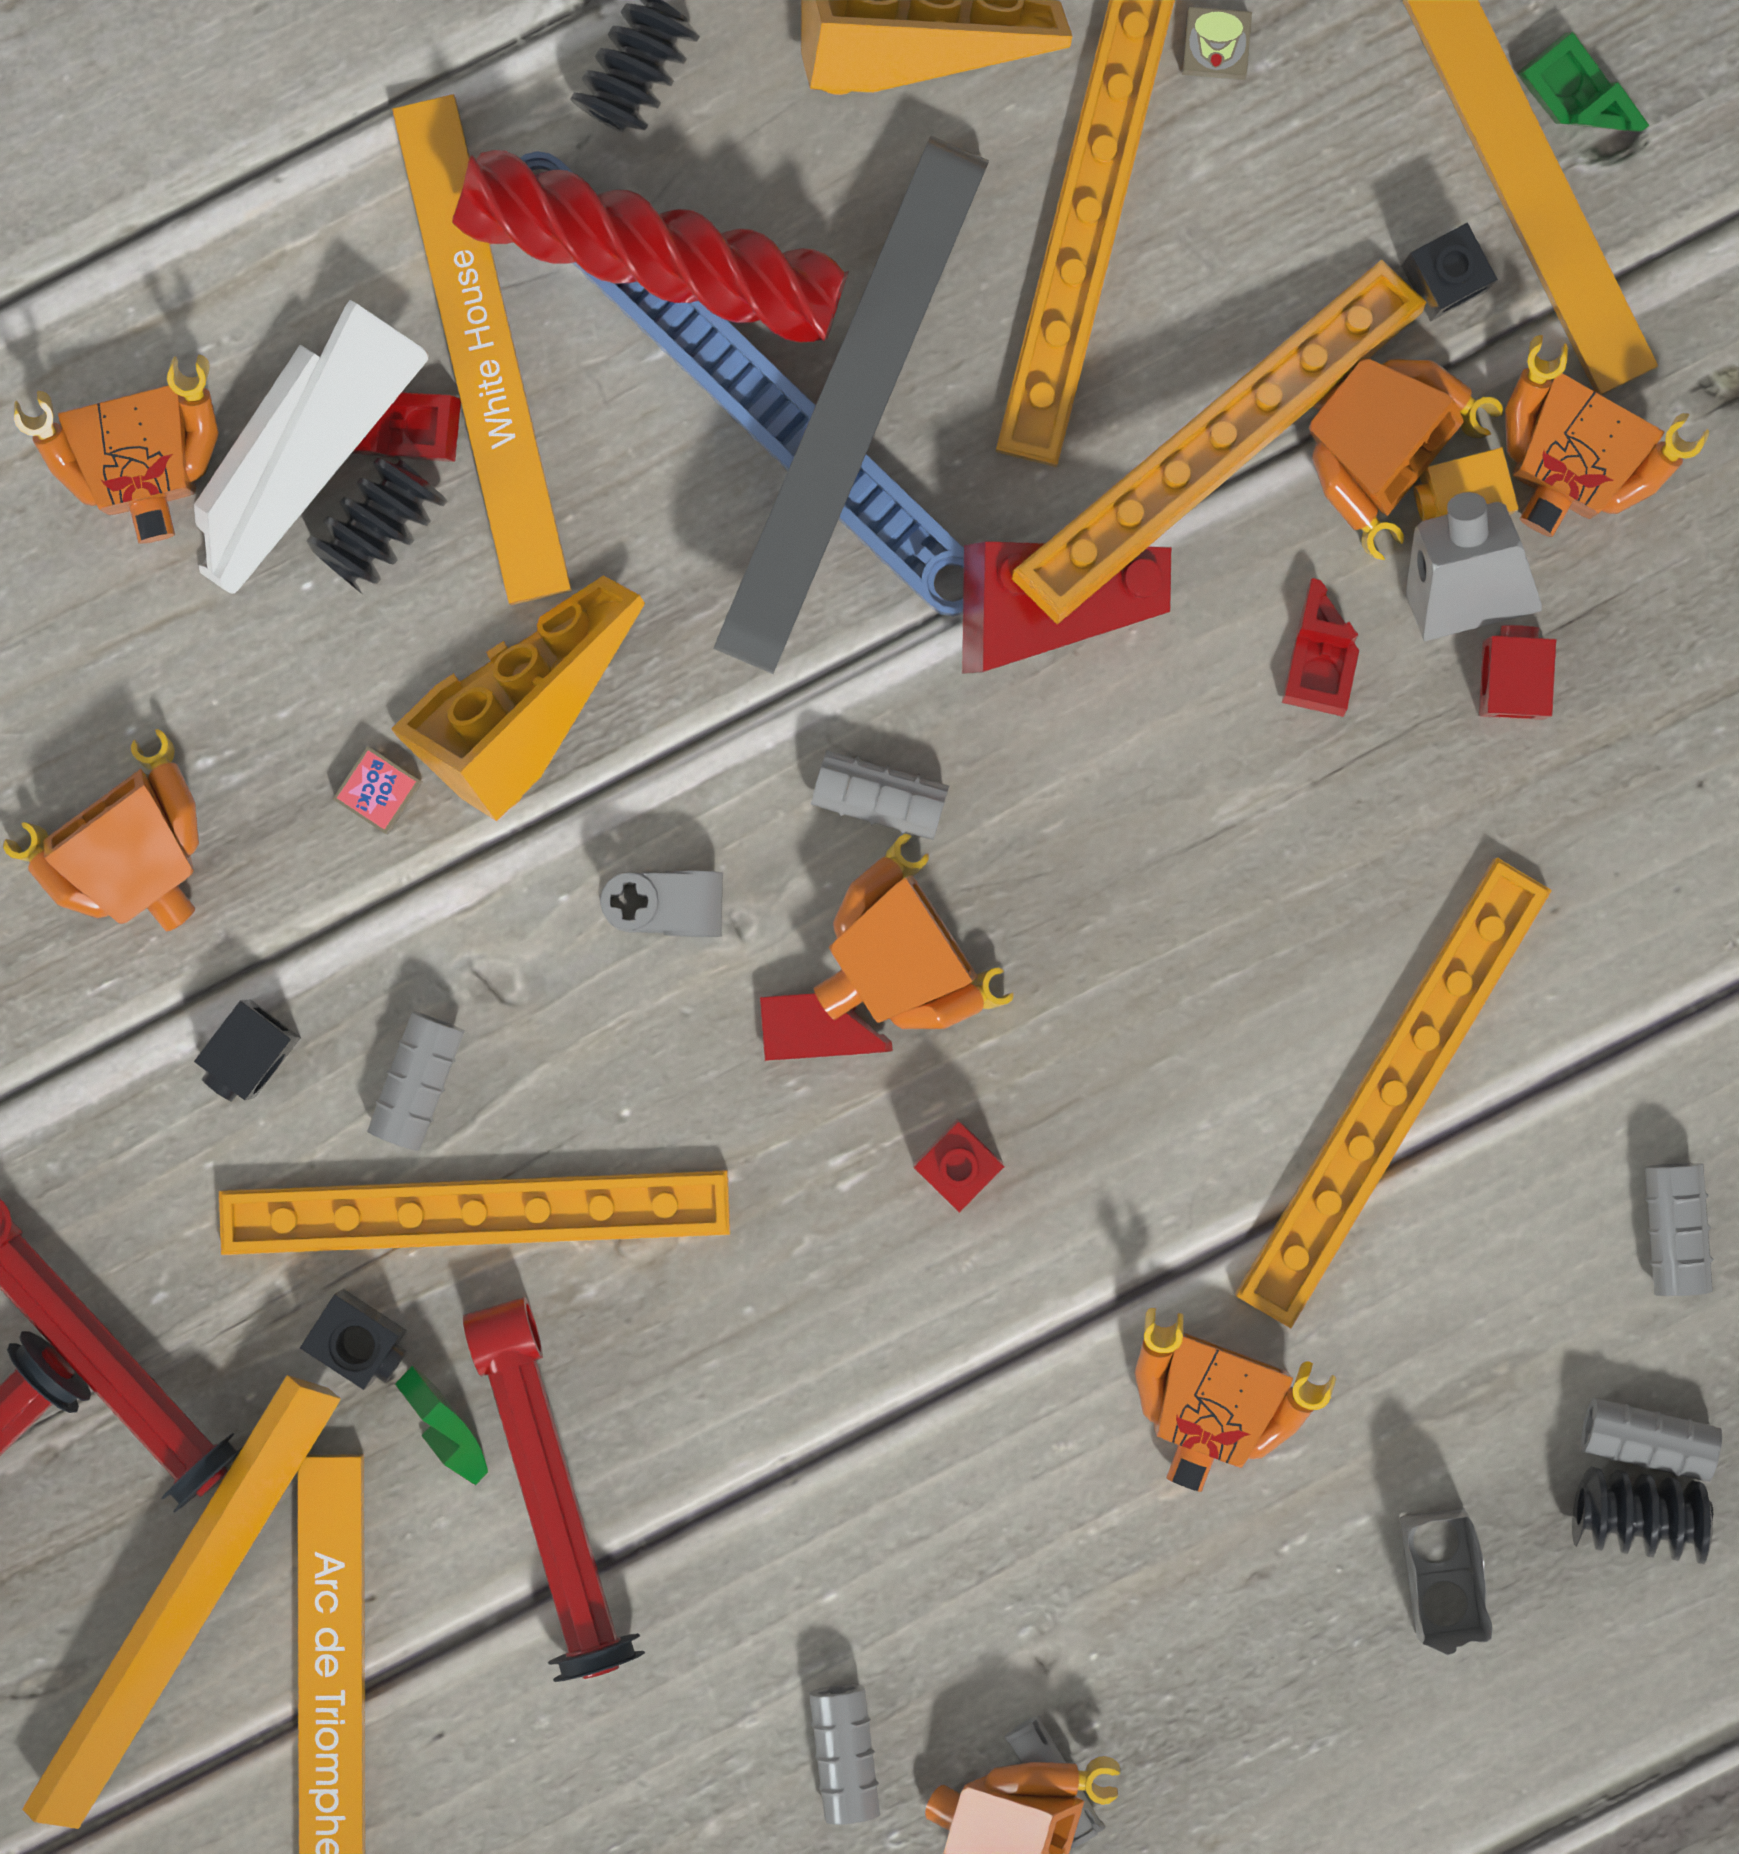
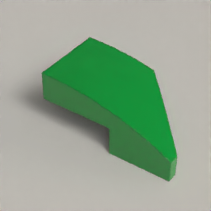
(1577, 91)
(447, 1432)

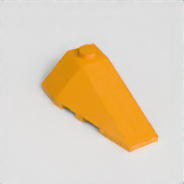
(912, 41)
(508, 718)

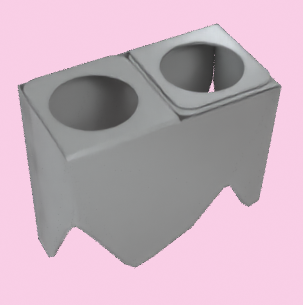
(1476, 1622)

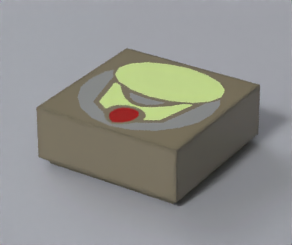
(1217, 43)

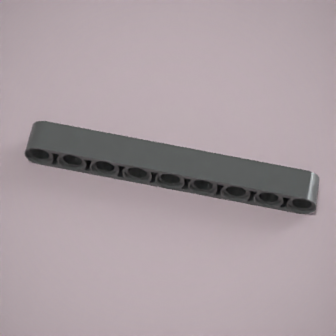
(851, 405)

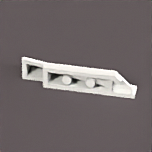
(300, 440)

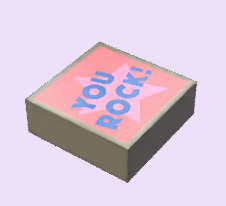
(377, 790)

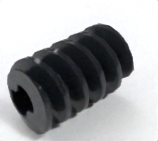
(635, 65)
(376, 522)
(1643, 1512)

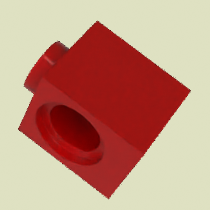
(1517, 674)
(958, 1165)

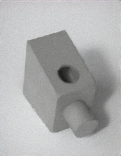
(1469, 569)

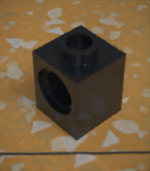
(1449, 271)
(245, 1052)
(327, 1343)

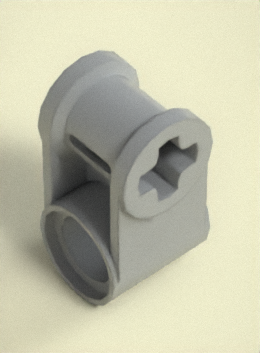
(677, 903)

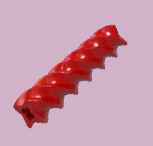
(668, 253)

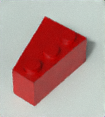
(1008, 626)

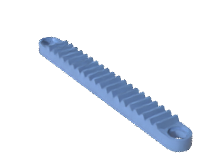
(777, 418)

